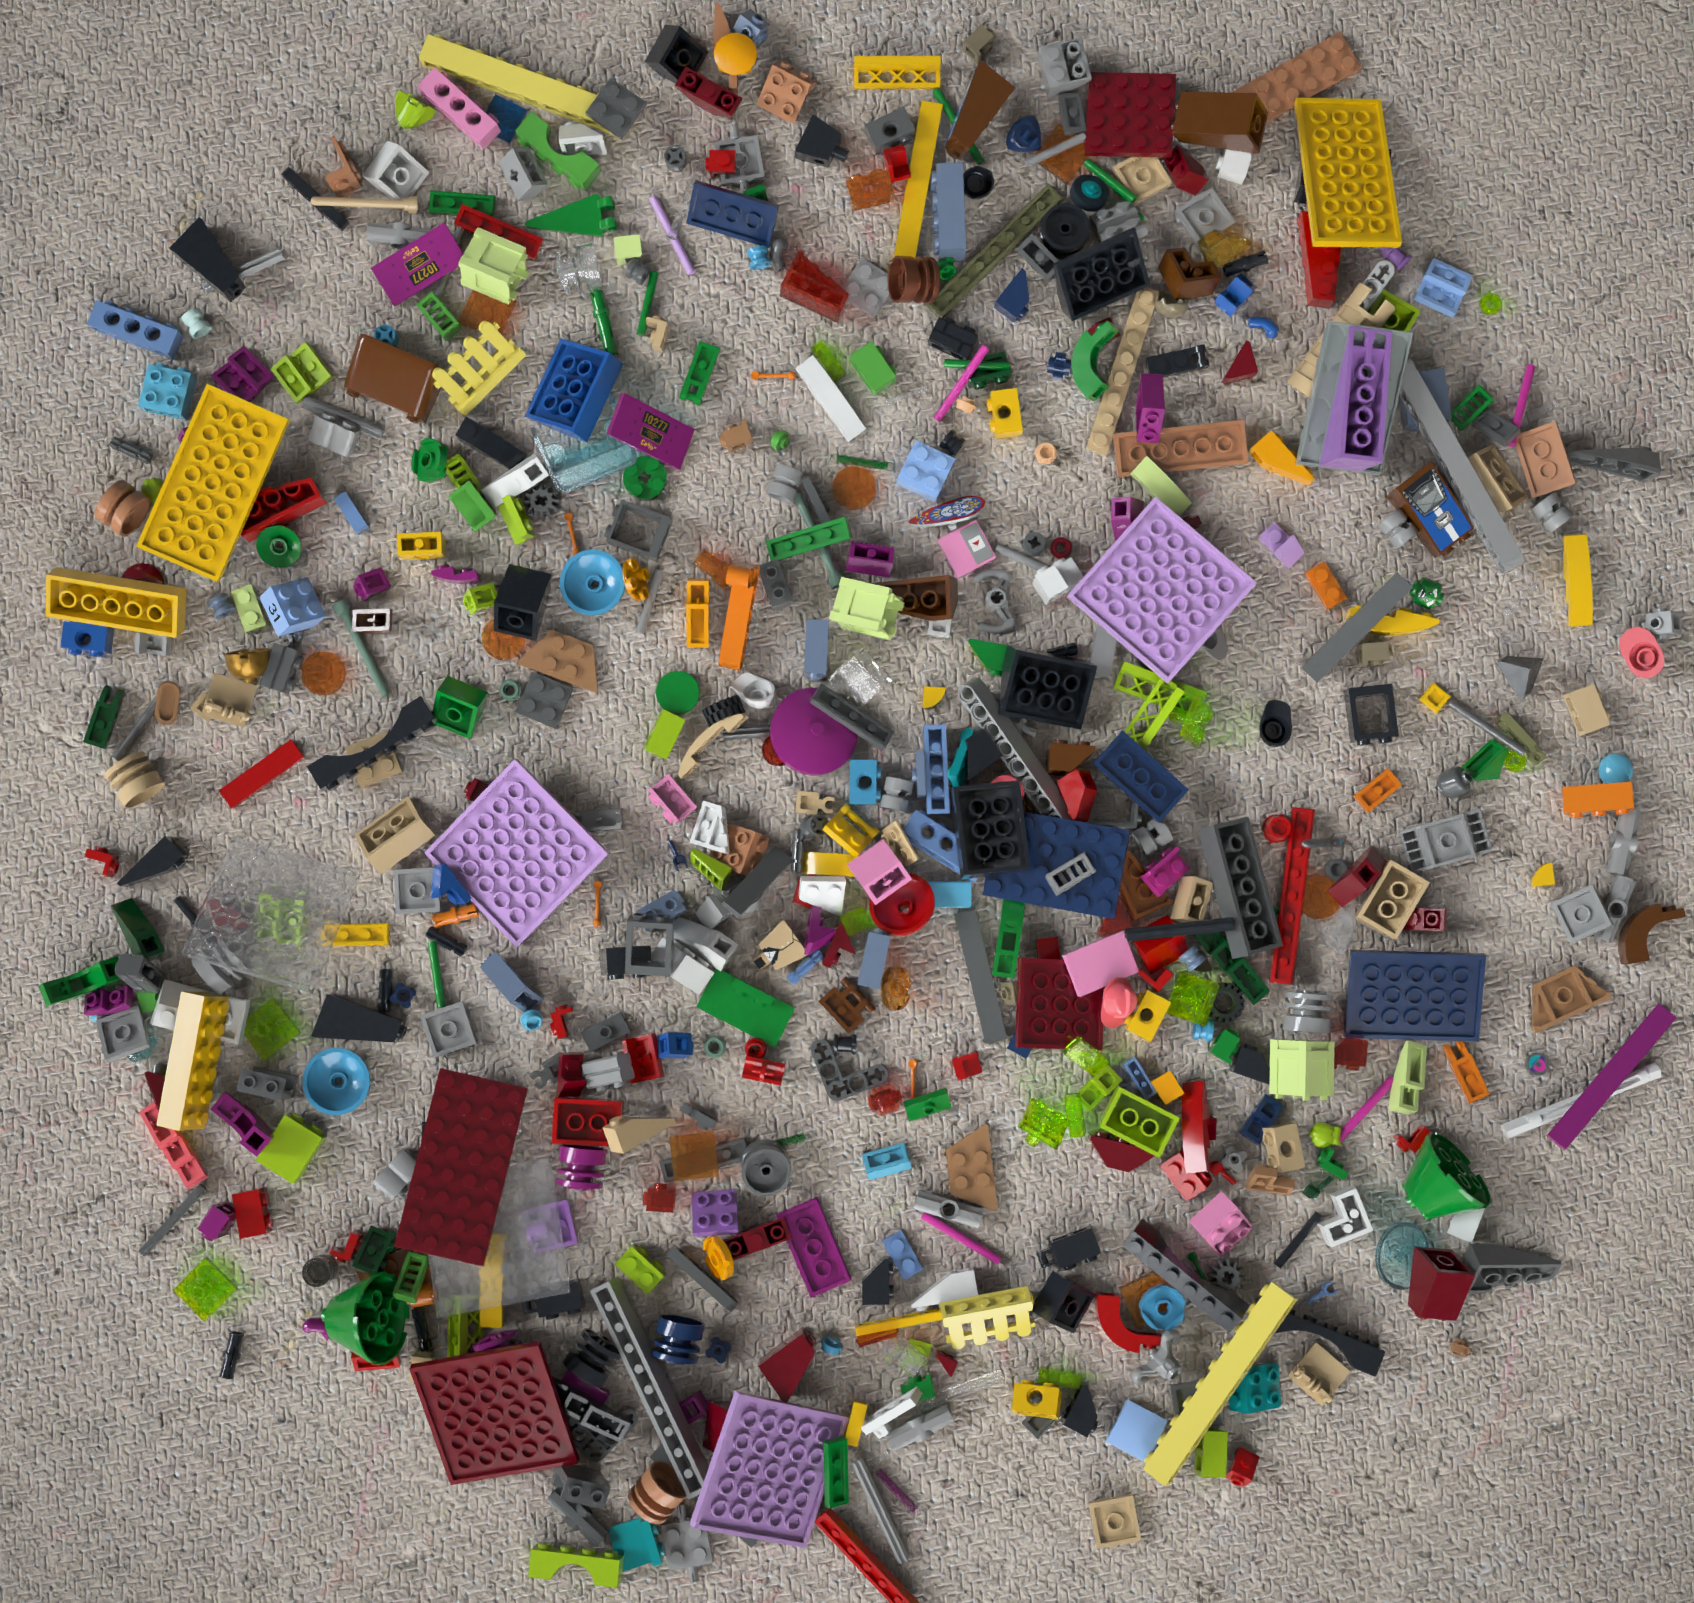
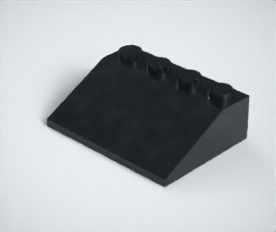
(1101, 275)
(1045, 687)
(989, 829)

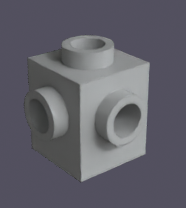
(1663, 623)

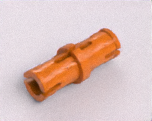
(455, 915)

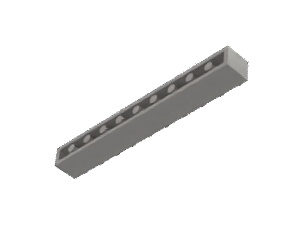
(652, 1385)

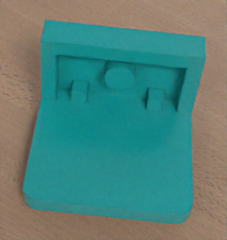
(1257, 1390)
(637, 1542)

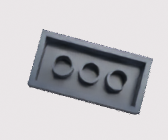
(949, 207)

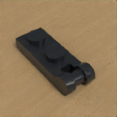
(1177, 361)

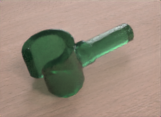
(1312, 1191)

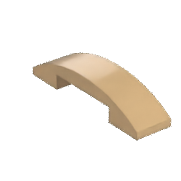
(690, 761)

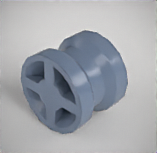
(221, 605)
(1192, 958)

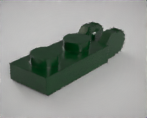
(103, 718)

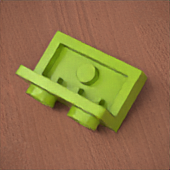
(516, 519)

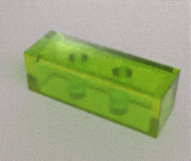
(828, 361)
(1075, 1115)
(1059, 1377)

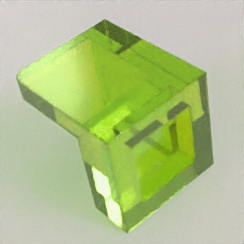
(855, 921)

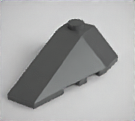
(1632, 463)
(1506, 1266)

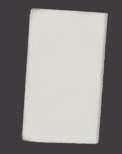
(1465, 1224)

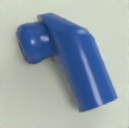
(1265, 323)

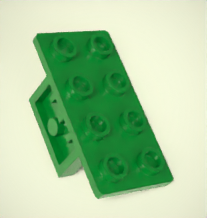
(745, 1007)

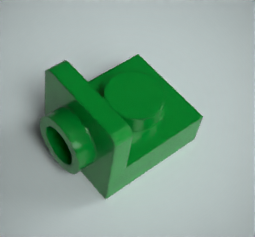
(1333, 1167)

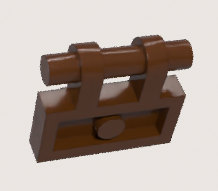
(842, 1010)

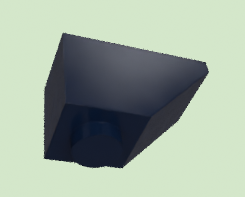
(1014, 299)

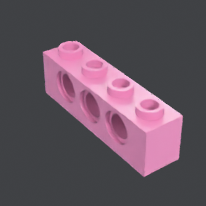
(480, 133)

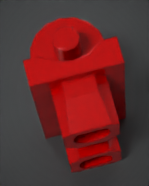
(763, 1070)

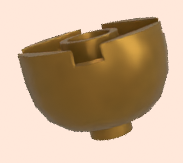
(247, 663)

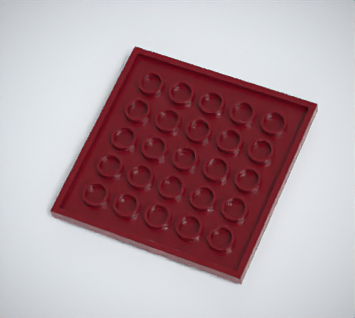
(494, 1413)

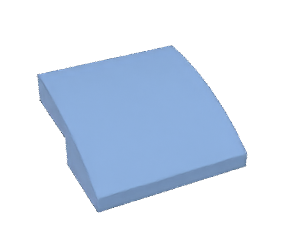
(1442, 287)
(1136, 1430)

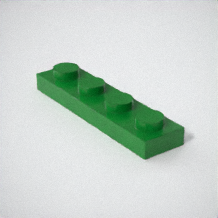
(809, 539)

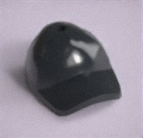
(1278, 719)

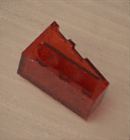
(813, 289)

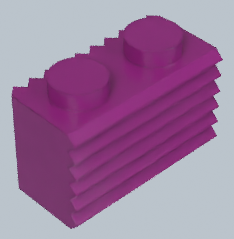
(870, 559)
(217, 1221)

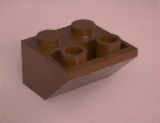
(1066, 757)

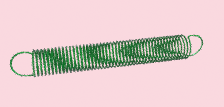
(862, 461)
(793, 1138)

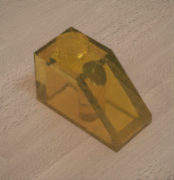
(1222, 246)

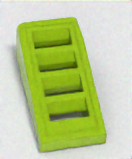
(454, 461)
(711, 868)

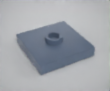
(919, 774)

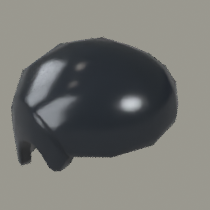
(978, 182)

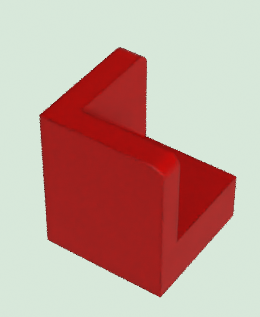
(896, 163)
(1157, 979)
(966, 1065)

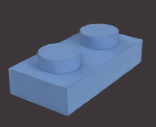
(902, 1254)

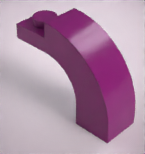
(248, 1124)

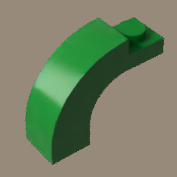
(1085, 360)
(80, 983)

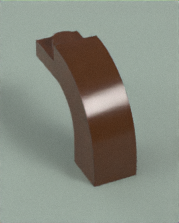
(1634, 933)

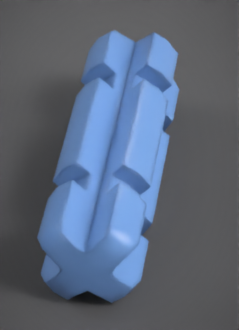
(805, 966)

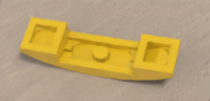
(827, 864)

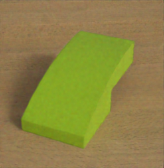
(1098, 1087)

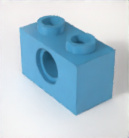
(861, 769)

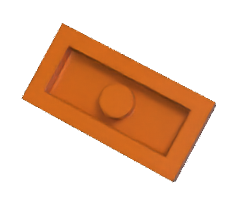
(1325, 585)
(1377, 790)

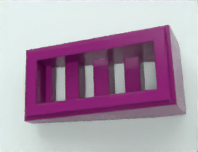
(698, 1405)

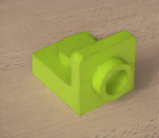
(480, 598)

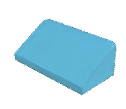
(952, 893)
(886, 1161)

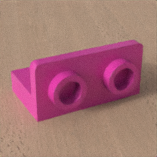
(1165, 872)

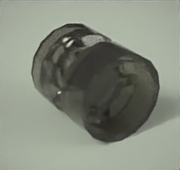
(319, 1270)

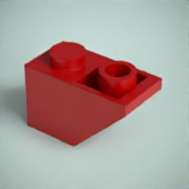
(1079, 793)

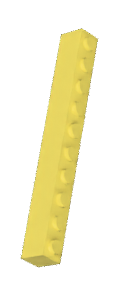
(508, 79)
(1219, 1384)

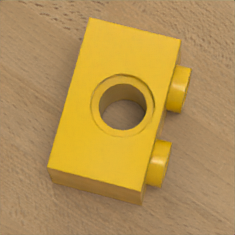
(1007, 400)
(421, 545)
(1158, 1007)
(1047, 1408)

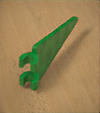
(580, 217)

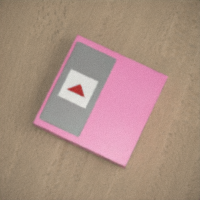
(966, 549)

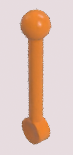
(755, 375)
(568, 517)
(598, 885)
(912, 1064)

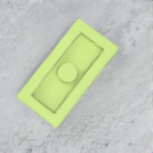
(249, 608)

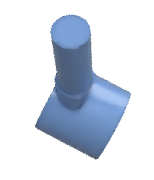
(1322, 1292)

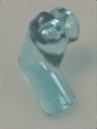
(144, 1054)

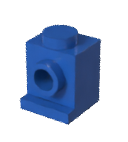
(675, 1045)

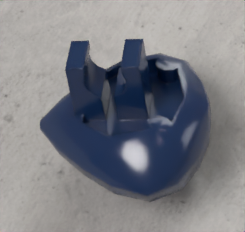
(1024, 135)

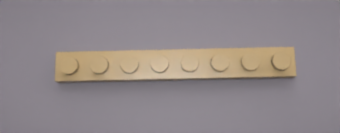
(1122, 371)

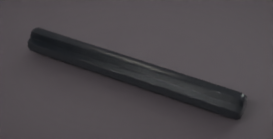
(1180, 929)

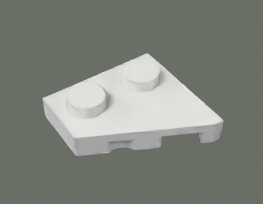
(711, 828)
(823, 892)

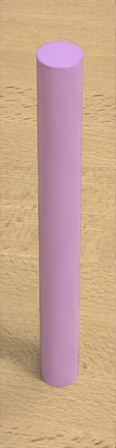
(676, 243)

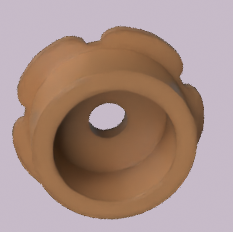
(1460, 1348)

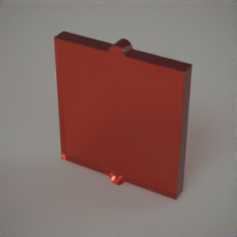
(868, 1339)

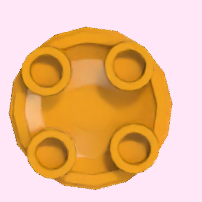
(735, 54)
(636, 579)

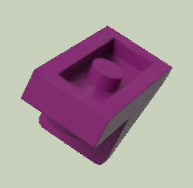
(816, 933)

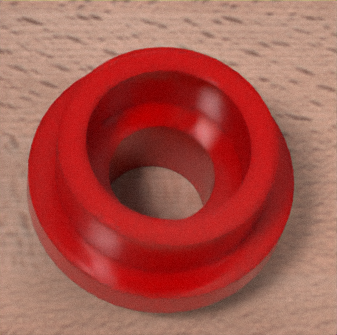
(751, 1052)

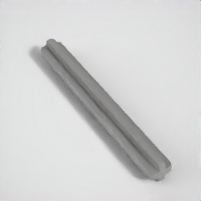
(880, 1510)

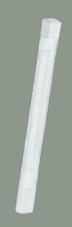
(1558, 1109)

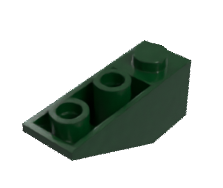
(137, 930)

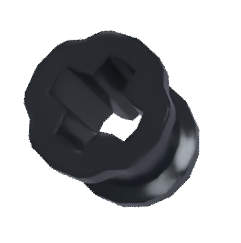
(844, 1044)

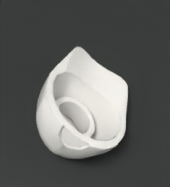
(754, 690)

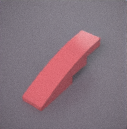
(175, 1148)

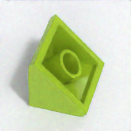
(1402, 317)

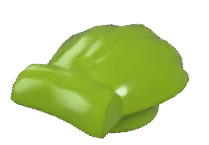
(152, 488)
(1325, 1134)

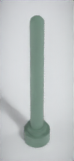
(835, 575)
(343, 609)

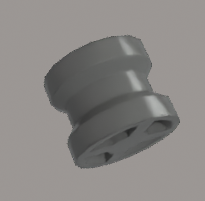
(675, 153)
(638, 271)
(1033, 548)
(819, 823)

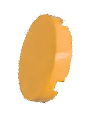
(718, 1257)

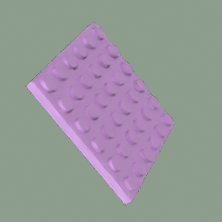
(1161, 590)
(517, 852)
(767, 1470)

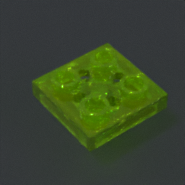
(1193, 721)
(1188, 997)
(254, 1029)
(1043, 1124)
(199, 1294)

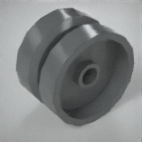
(765, 1180)

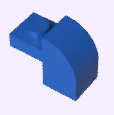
(1235, 295)

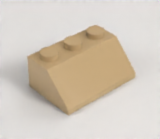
(1498, 479)
(394, 835)
(1391, 900)

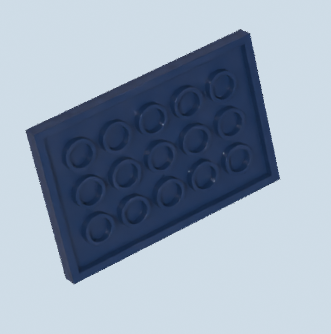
(1054, 843)
(1414, 995)

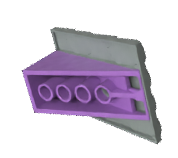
(1353, 398)

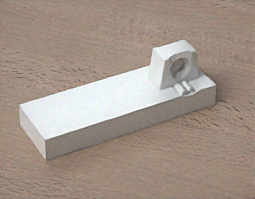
(878, 1421)

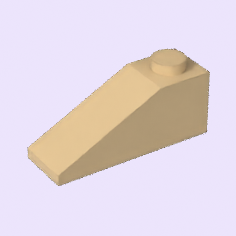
(629, 1132)

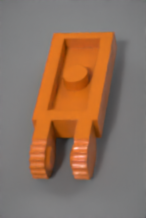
(1466, 1073)

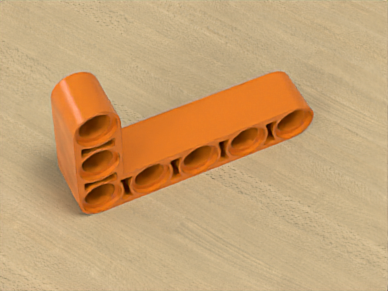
(744, 582)

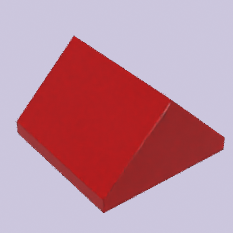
(1161, 951)

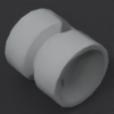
(785, 480)
(1552, 512)
(1398, 528)
(896, 795)
(1145, 840)

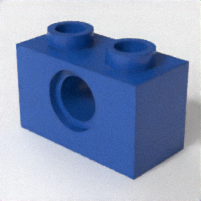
(74, 634)

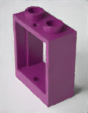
(1150, 408)

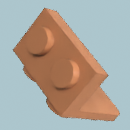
(785, 91)
(344, 180)
(745, 849)

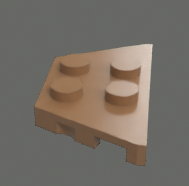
(563, 659)
(1563, 997)
(972, 1169)

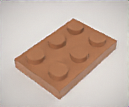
(1545, 460)

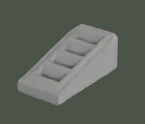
(1066, 867)

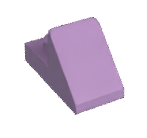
(1282, 545)

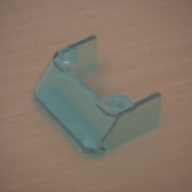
(588, 463)

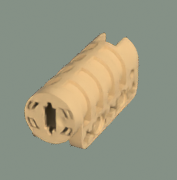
(1349, 313)

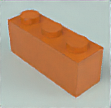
(1598, 799)

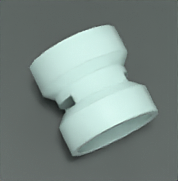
(195, 321)

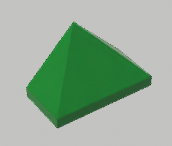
(1486, 762)

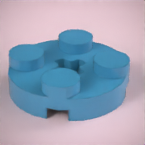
(1150, 1303)

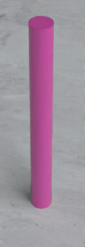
(961, 383)
(1522, 399)
(1365, 1109)
(959, 1236)

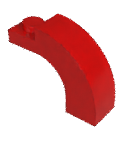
(1108, 1315)

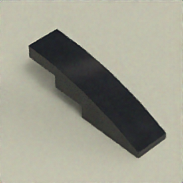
(591, 1412)

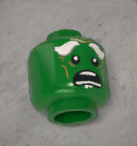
(1426, 593)

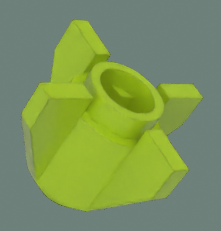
(411, 111)

